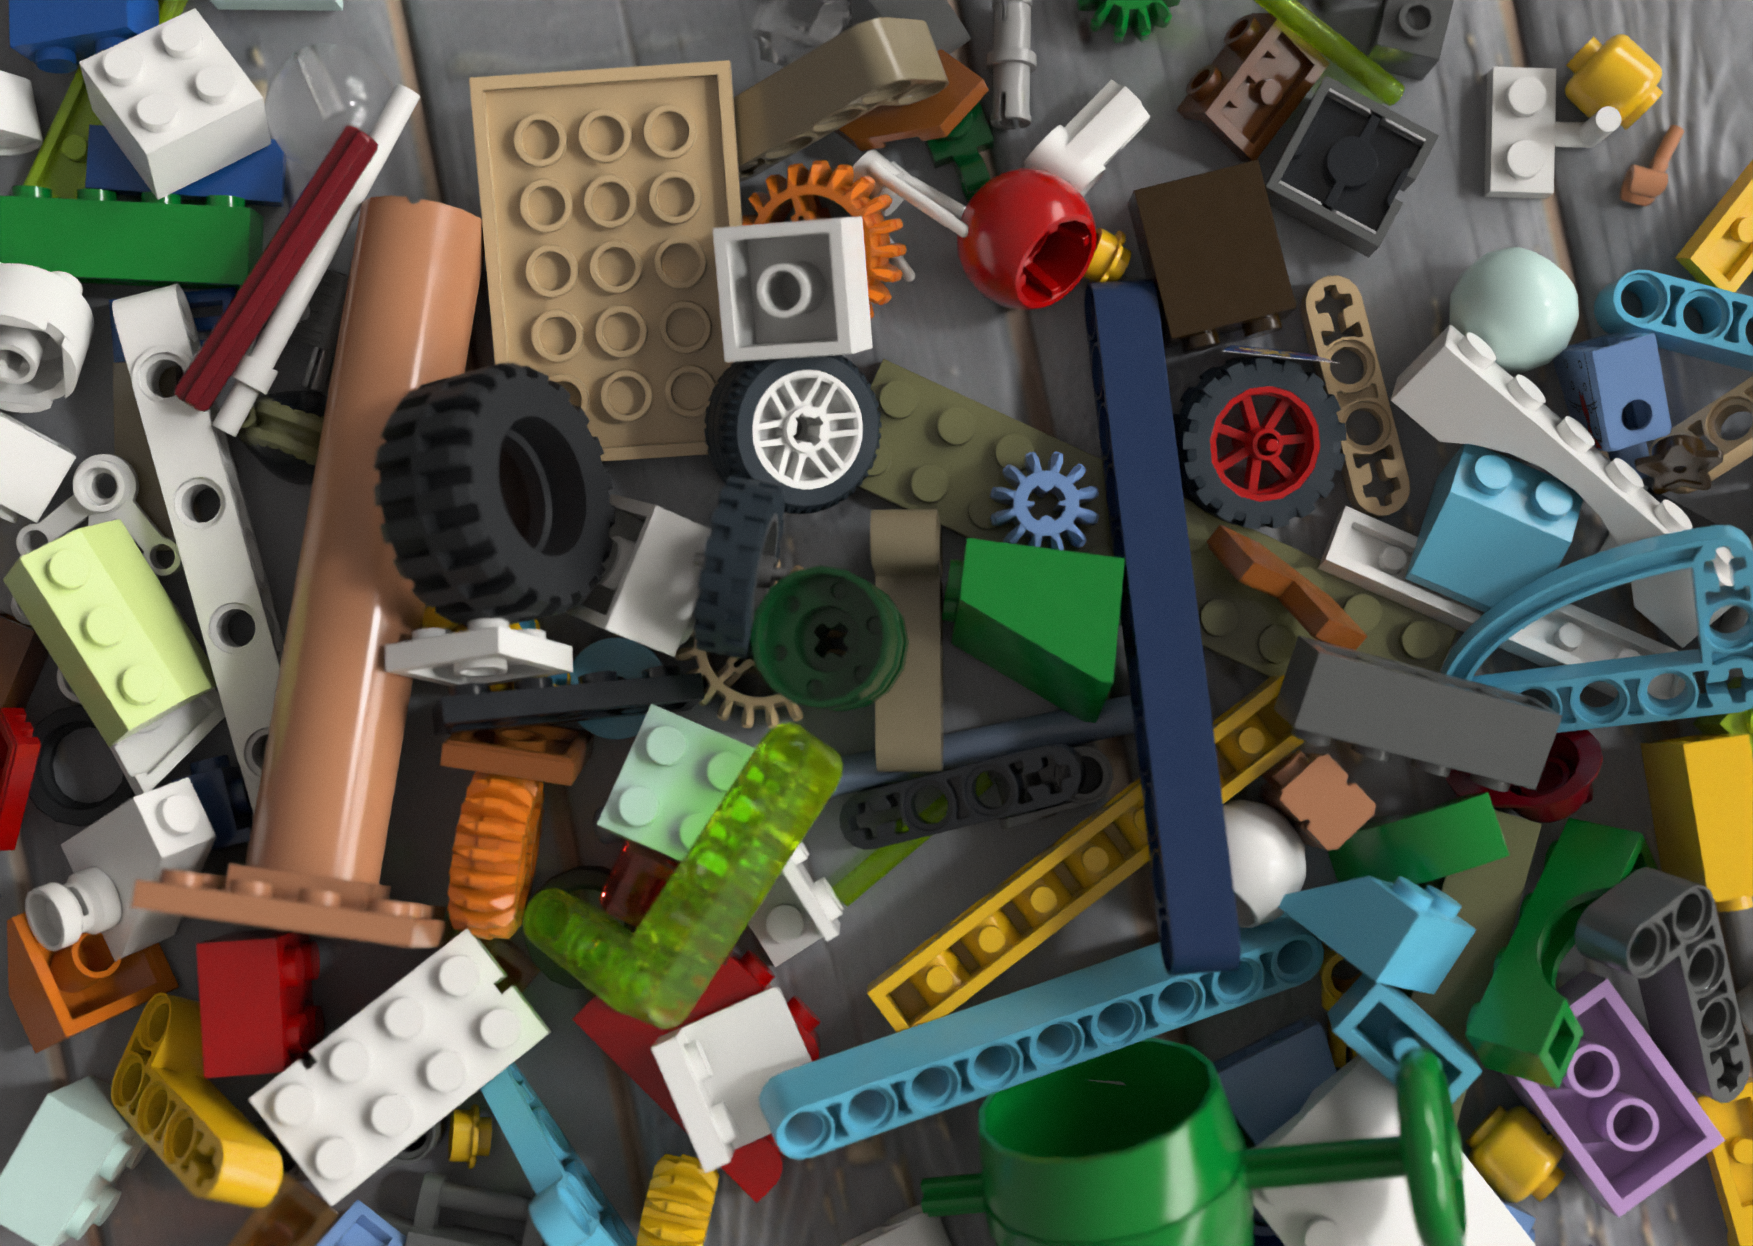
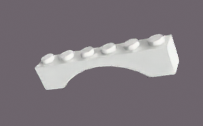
(1469, 399)

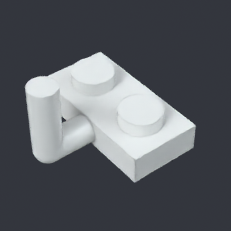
(1524, 132)

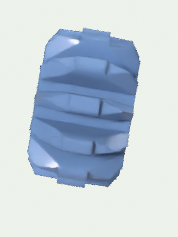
(1042, 484)

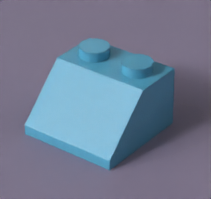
(1492, 528)
(1386, 928)

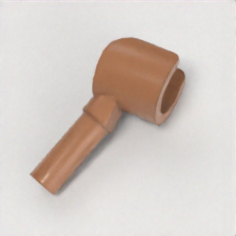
(1643, 183)

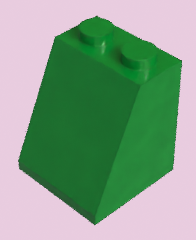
(1039, 619)

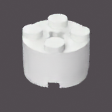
(42, 336)

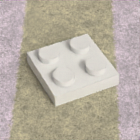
(481, 655)

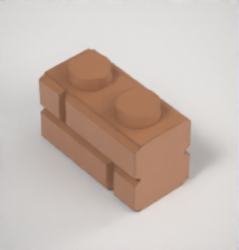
(1316, 798)

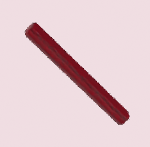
(276, 268)

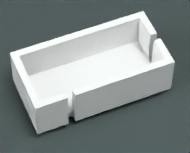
(399, 1066)

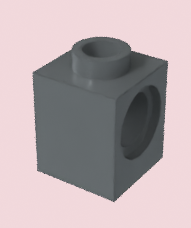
(1408, 35)

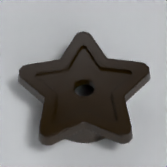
(1679, 463)

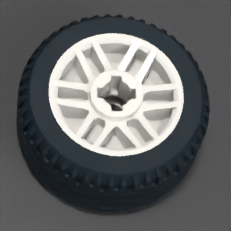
(795, 426)

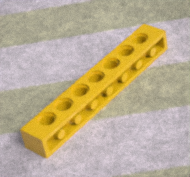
(1065, 878)

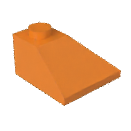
(77, 985)

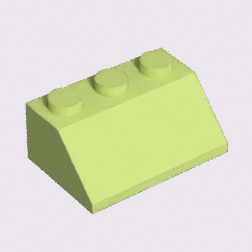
(110, 628)

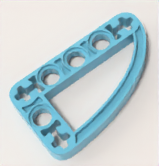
(1629, 675)

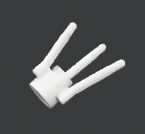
(900, 185)

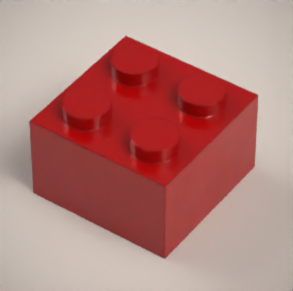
(258, 1001)

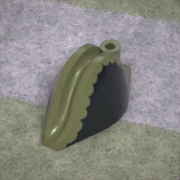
(286, 433)

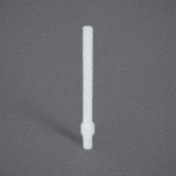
(256, 371)

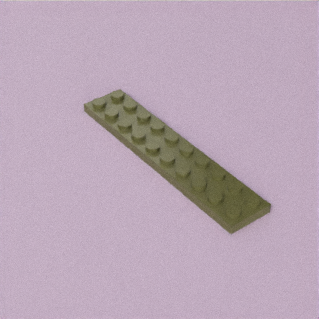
(952, 452)

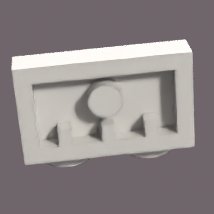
(796, 911)
(720, 1069)

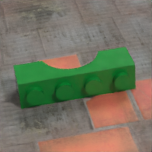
(1522, 1019)

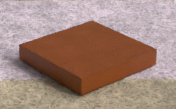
(525, 752)

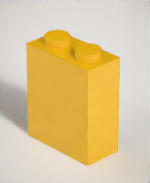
(1704, 812)

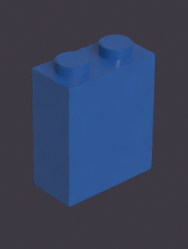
(68, 31)

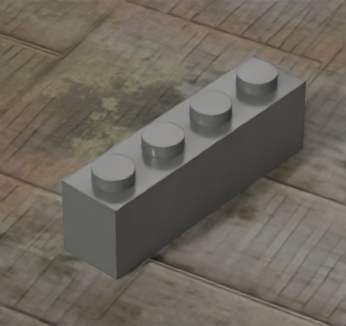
(1415, 714)

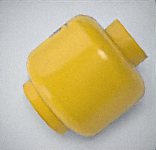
(1614, 76)
(1516, 1154)

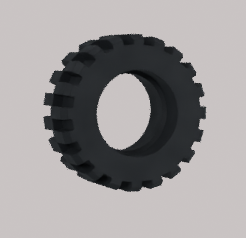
(495, 496)

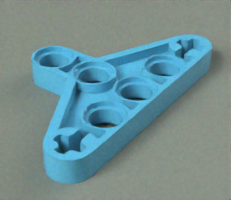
(568, 1199)

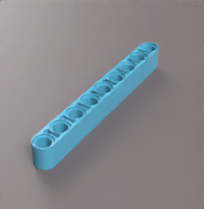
(1020, 1039)

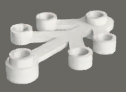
(92, 504)

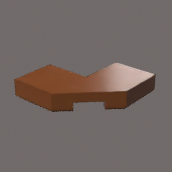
(924, 119)
(1266, 572)

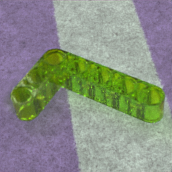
(708, 898)

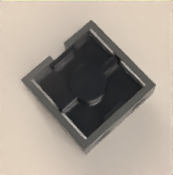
(1348, 166)

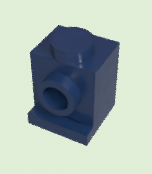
(223, 800)

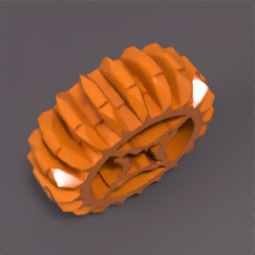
(802, 193)
(495, 855)

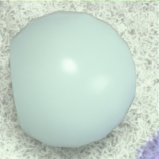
(1516, 306)

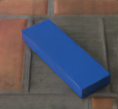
(255, 178)

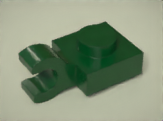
(963, 150)

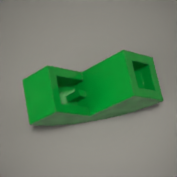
(1424, 843)

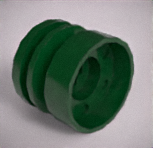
(793, 642)

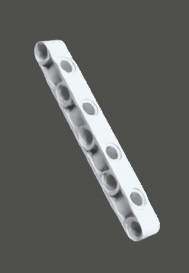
(218, 554)

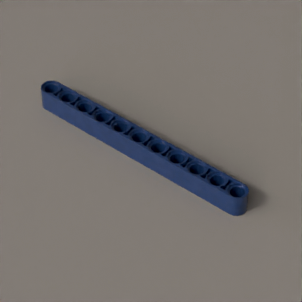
(1161, 631)

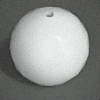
(1264, 860)

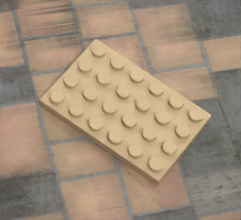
(605, 242)

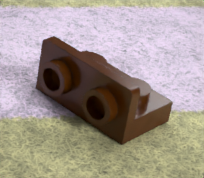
(1253, 84)

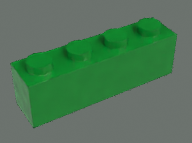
(132, 241)

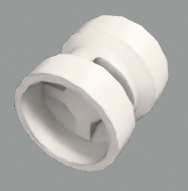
(65, 911)

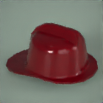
(1561, 787)

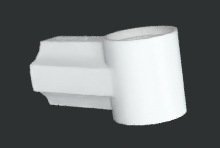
(1091, 138)

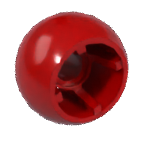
(1027, 239)

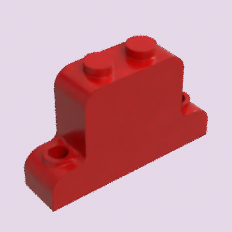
(629, 1043)

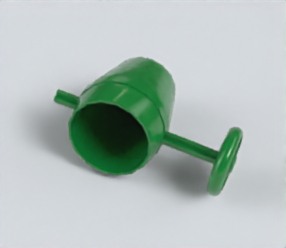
(1169, 1163)

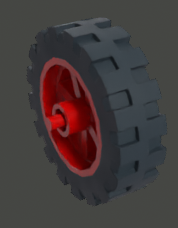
(1316, 437)

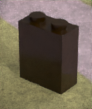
(1212, 256)

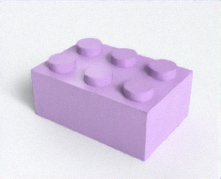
(1619, 1105)

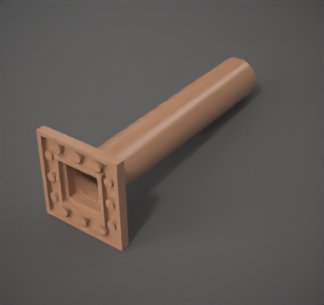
(335, 707)

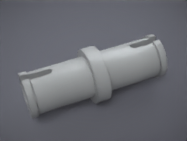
(1011, 63)

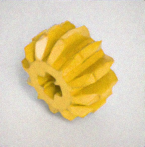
(678, 1203)

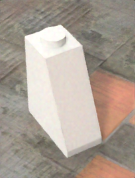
(137, 841)

